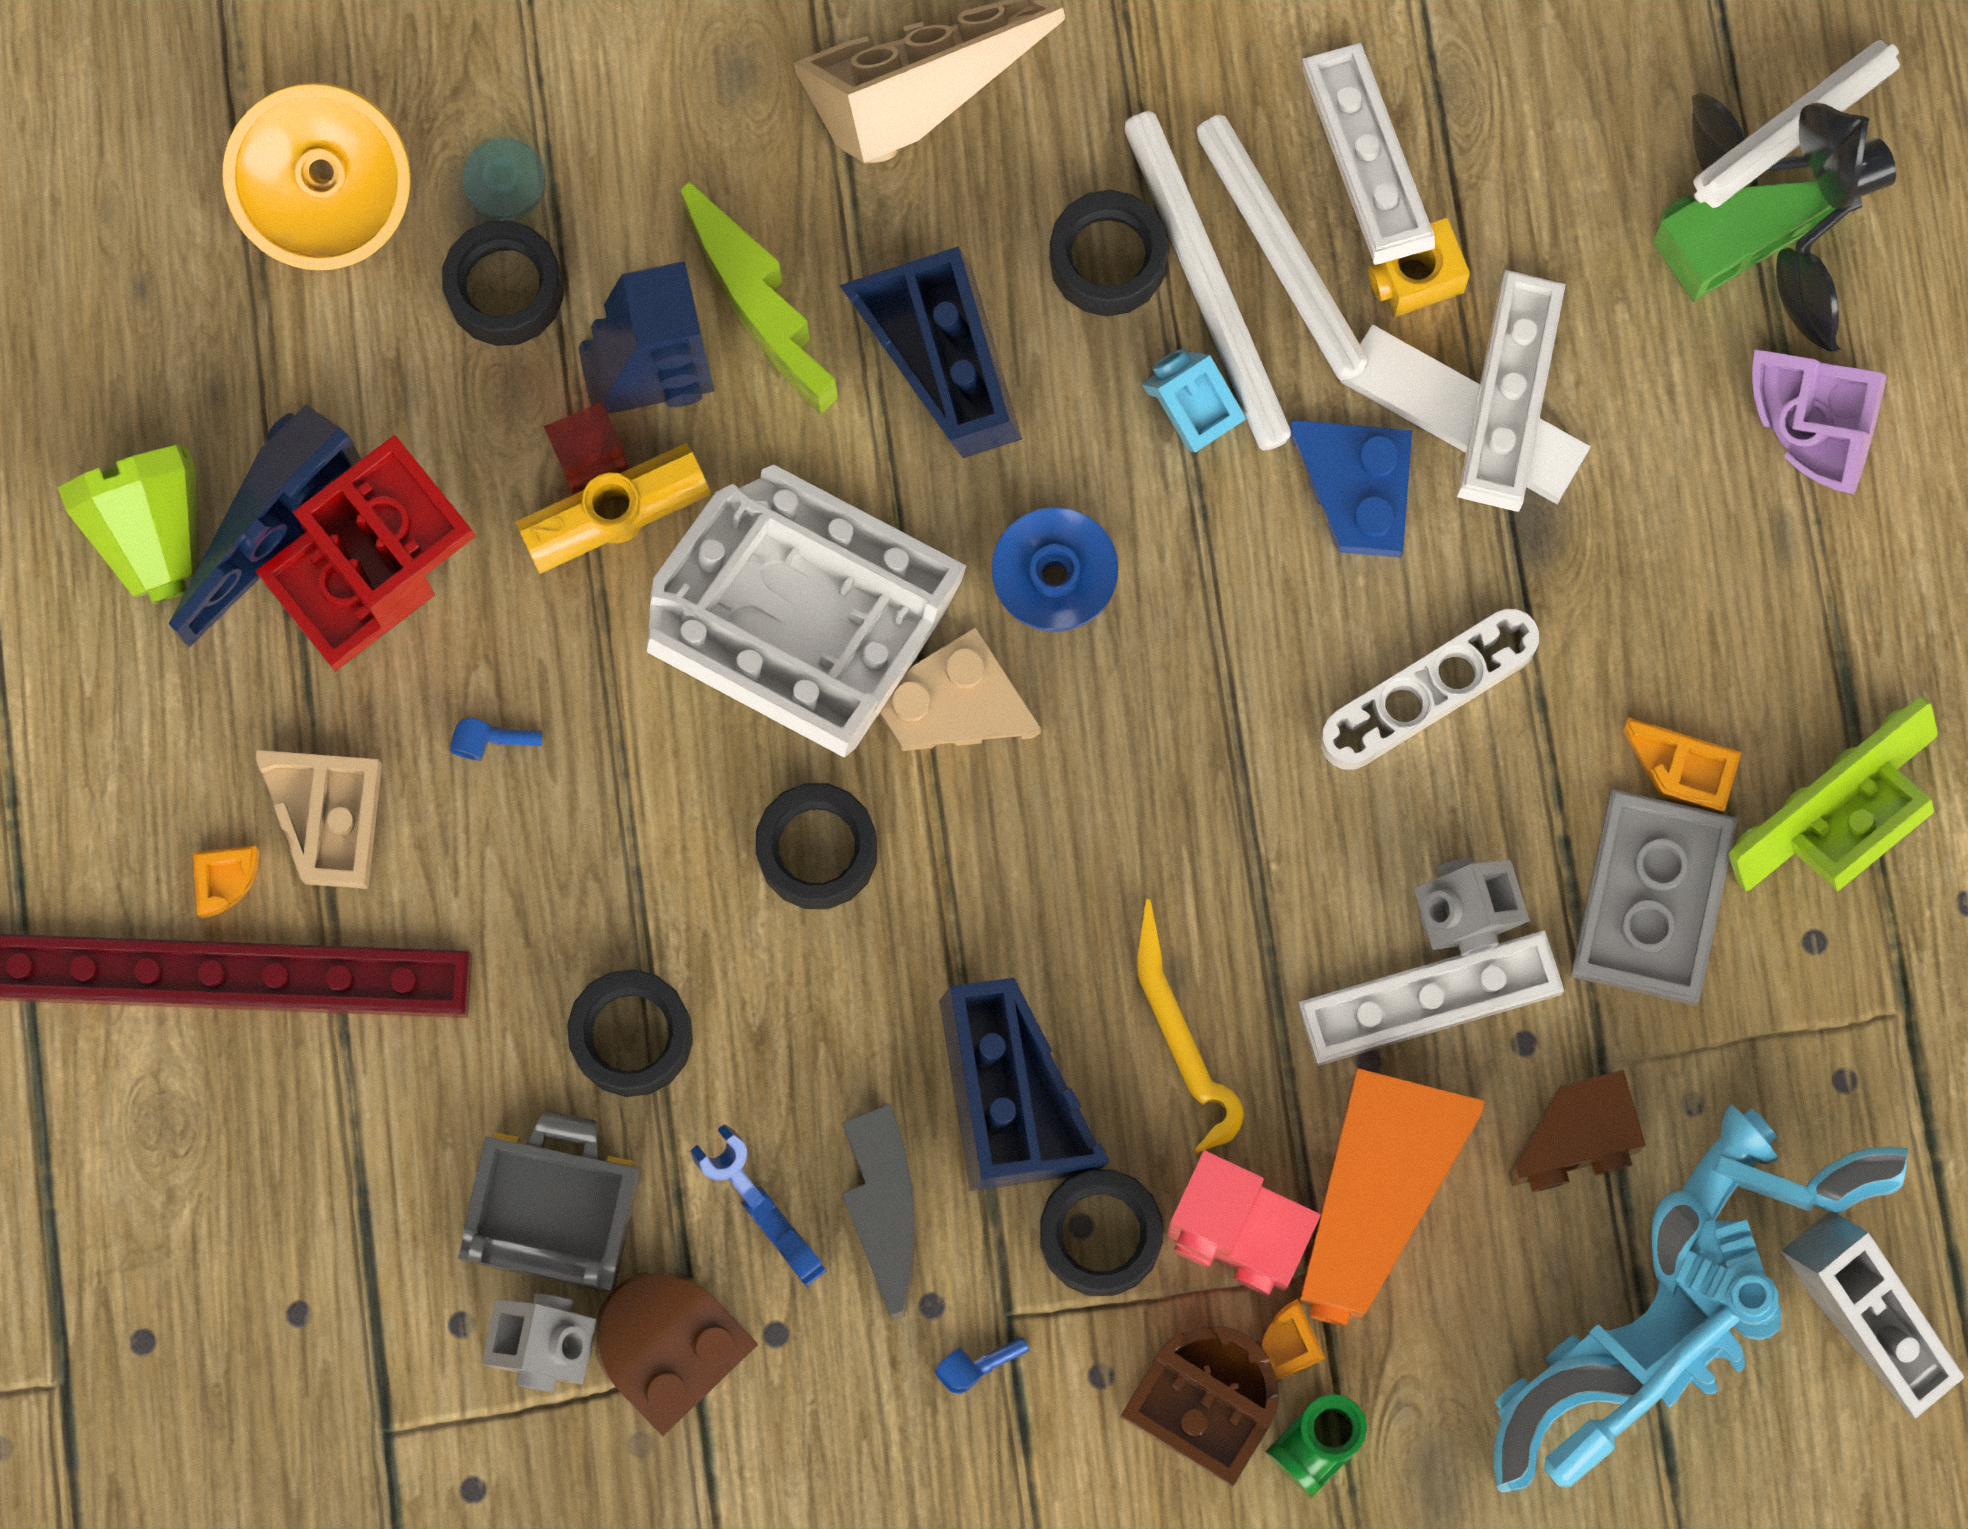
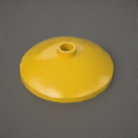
(290, 208)

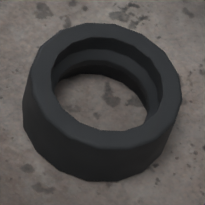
(1119, 208)
(487, 239)
(800, 800)
(606, 990)
(1101, 1183)

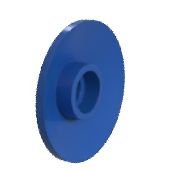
(1062, 540)

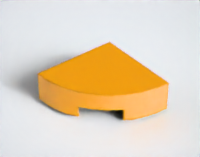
(223, 878)
(1291, 1342)

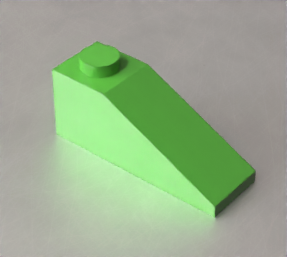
(1719, 243)

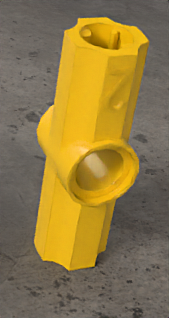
(650, 488)

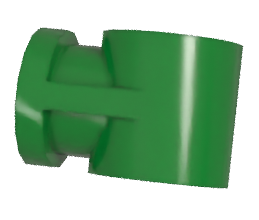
(1308, 1460)

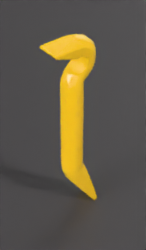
(1181, 1040)

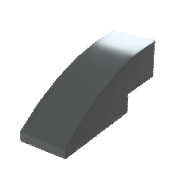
(884, 1204)

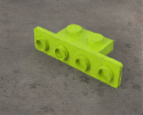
(1849, 811)

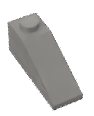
(1873, 1311)

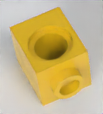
(1447, 276)

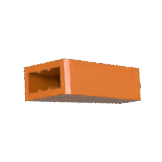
(1382, 1177)

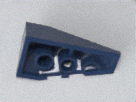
(293, 466)

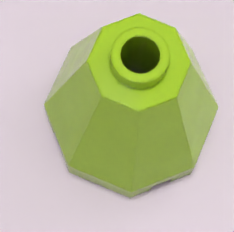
(141, 519)

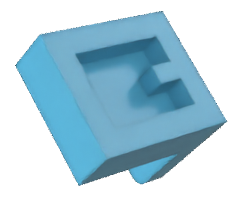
(1194, 397)

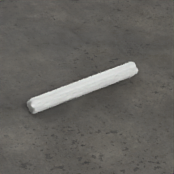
(1781, 133)
(1282, 248)

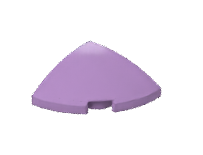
(1819, 414)

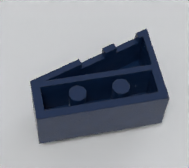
(647, 344)
(942, 344)
(1008, 1092)

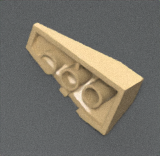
(904, 88)

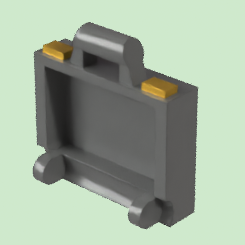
(550, 1208)

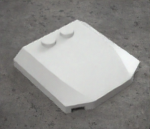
(798, 605)

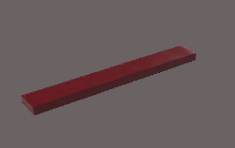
(235, 975)

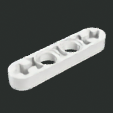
(1424, 681)

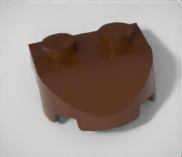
(667, 1344)
(1208, 1399)

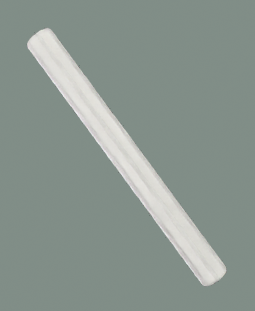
(1207, 281)

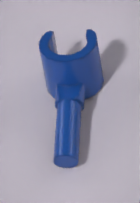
(473, 734)
(960, 1373)

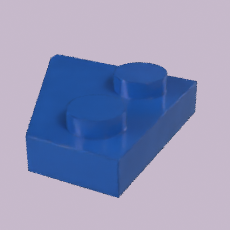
(1359, 482)

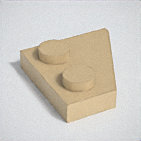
(956, 699)
(326, 813)

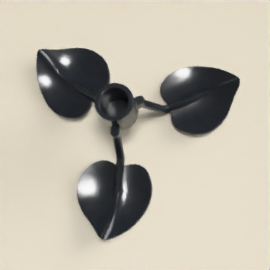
(1844, 170)

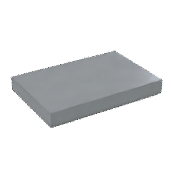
(1654, 897)

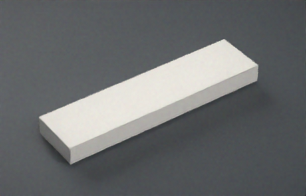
(1368, 154)
(1511, 391)
(1445, 406)
(1430, 998)

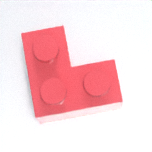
(1241, 1224)

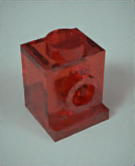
(586, 446)

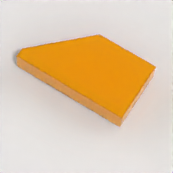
(1684, 766)

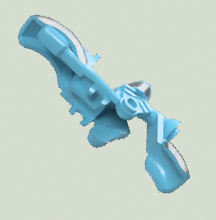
(1706, 1286)

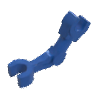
(760, 1205)

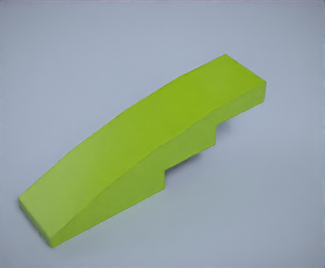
(749, 283)

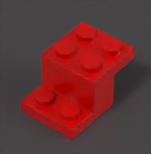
(365, 552)

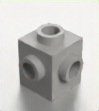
(1471, 905)
(539, 1341)

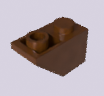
(1581, 1128)

